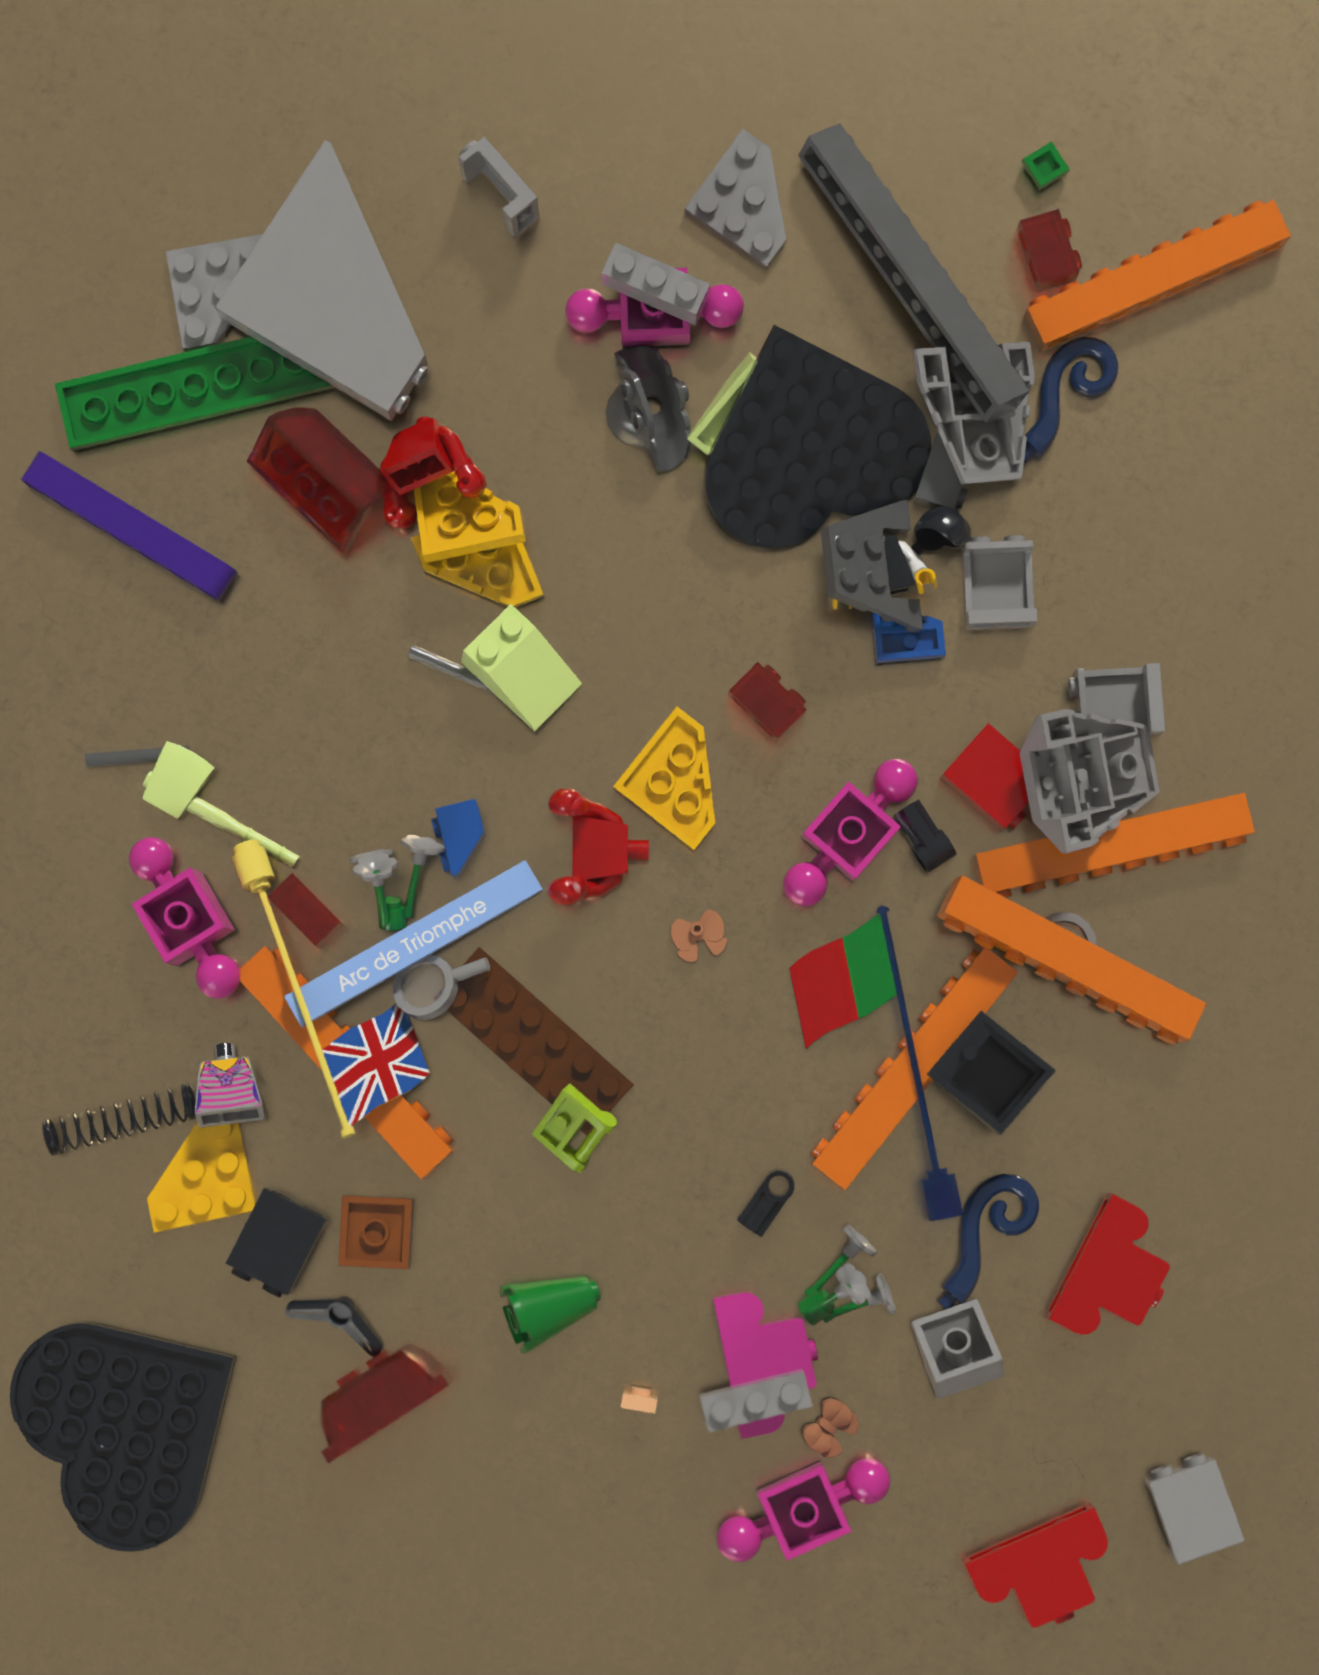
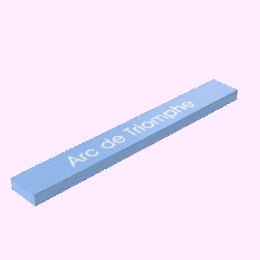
(416, 942)

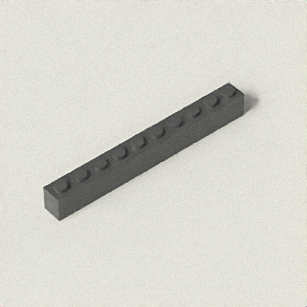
(913, 272)

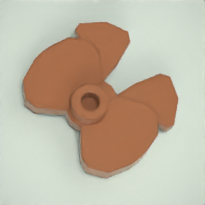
(686, 935)
(820, 1434)

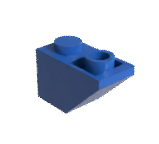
(461, 833)

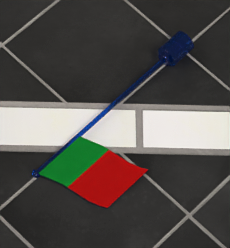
(848, 983)

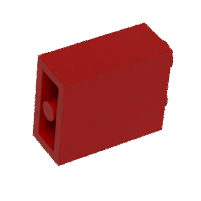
(991, 778)

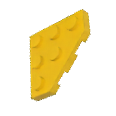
(462, 525)
(496, 573)
(673, 780)
(204, 1180)

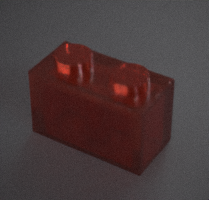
(1049, 250)
(768, 701)
(305, 910)

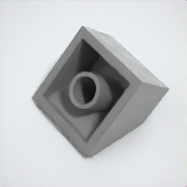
(958, 1349)

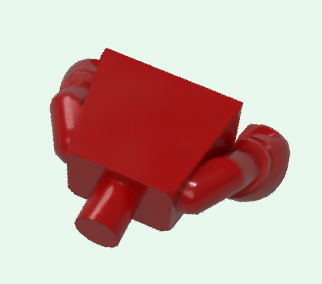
(422, 456)
(598, 848)

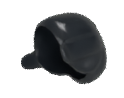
(941, 529)

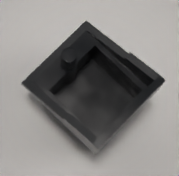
(991, 1073)

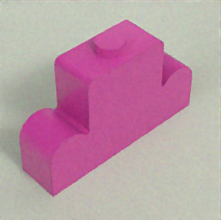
(761, 1349)

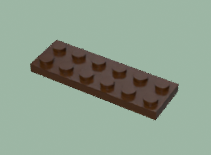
(534, 1039)

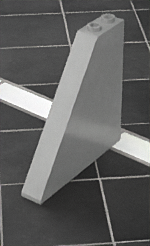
(326, 296)

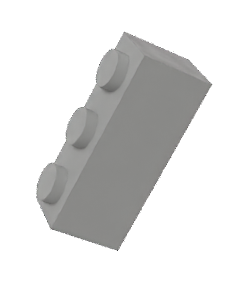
(655, 283)
(755, 1400)

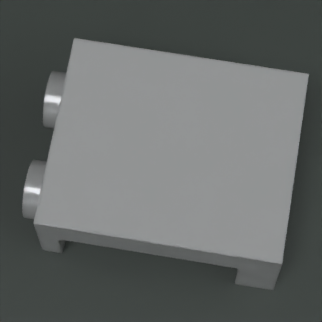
(523, 203)
(998, 583)
(1121, 694)
(1194, 1508)

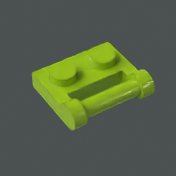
(565, 1120)

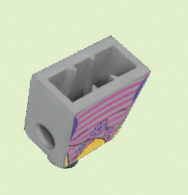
(227, 1090)

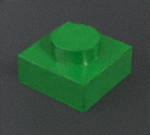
(1045, 165)

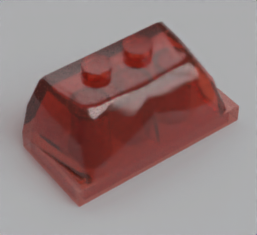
(318, 472)
(378, 1397)

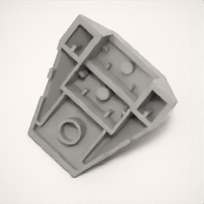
(976, 448)
(1086, 775)

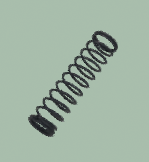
(51, 1138)

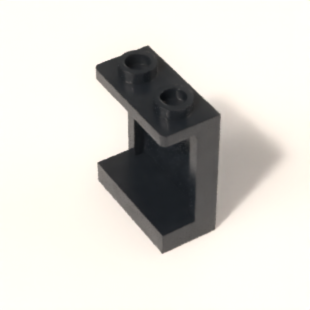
(276, 1242)

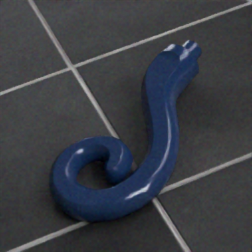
(1046, 427)
(966, 1274)

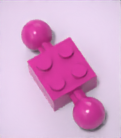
(647, 325)
(850, 832)
(183, 917)
(803, 1510)

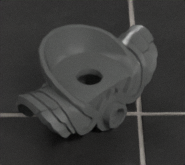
(629, 413)

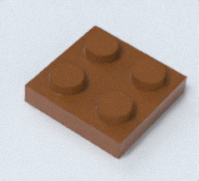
(375, 1232)

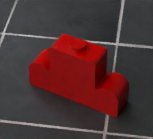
(1110, 1272)
(1042, 1567)

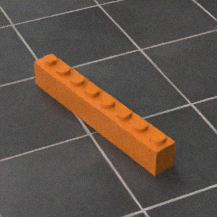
(1156, 275)
(1130, 844)
(1071, 960)
(895, 1091)
(398, 1120)

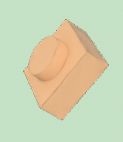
(639, 1400)

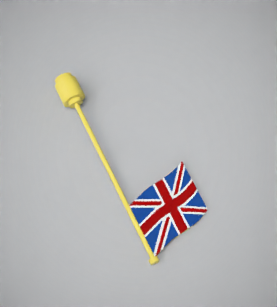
(367, 1061)

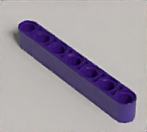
(129, 525)

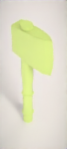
(175, 788)

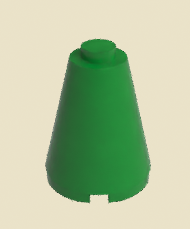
(547, 1308)

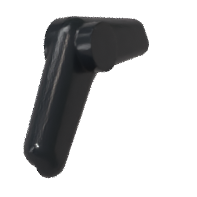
(340, 1314)

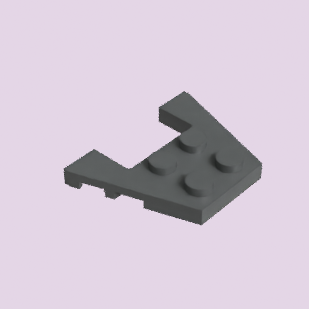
(858, 564)

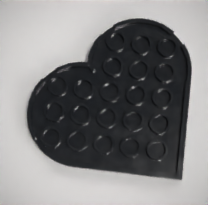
(810, 442)
(126, 1423)

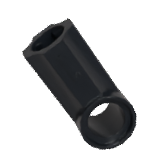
(928, 843)
(765, 1204)

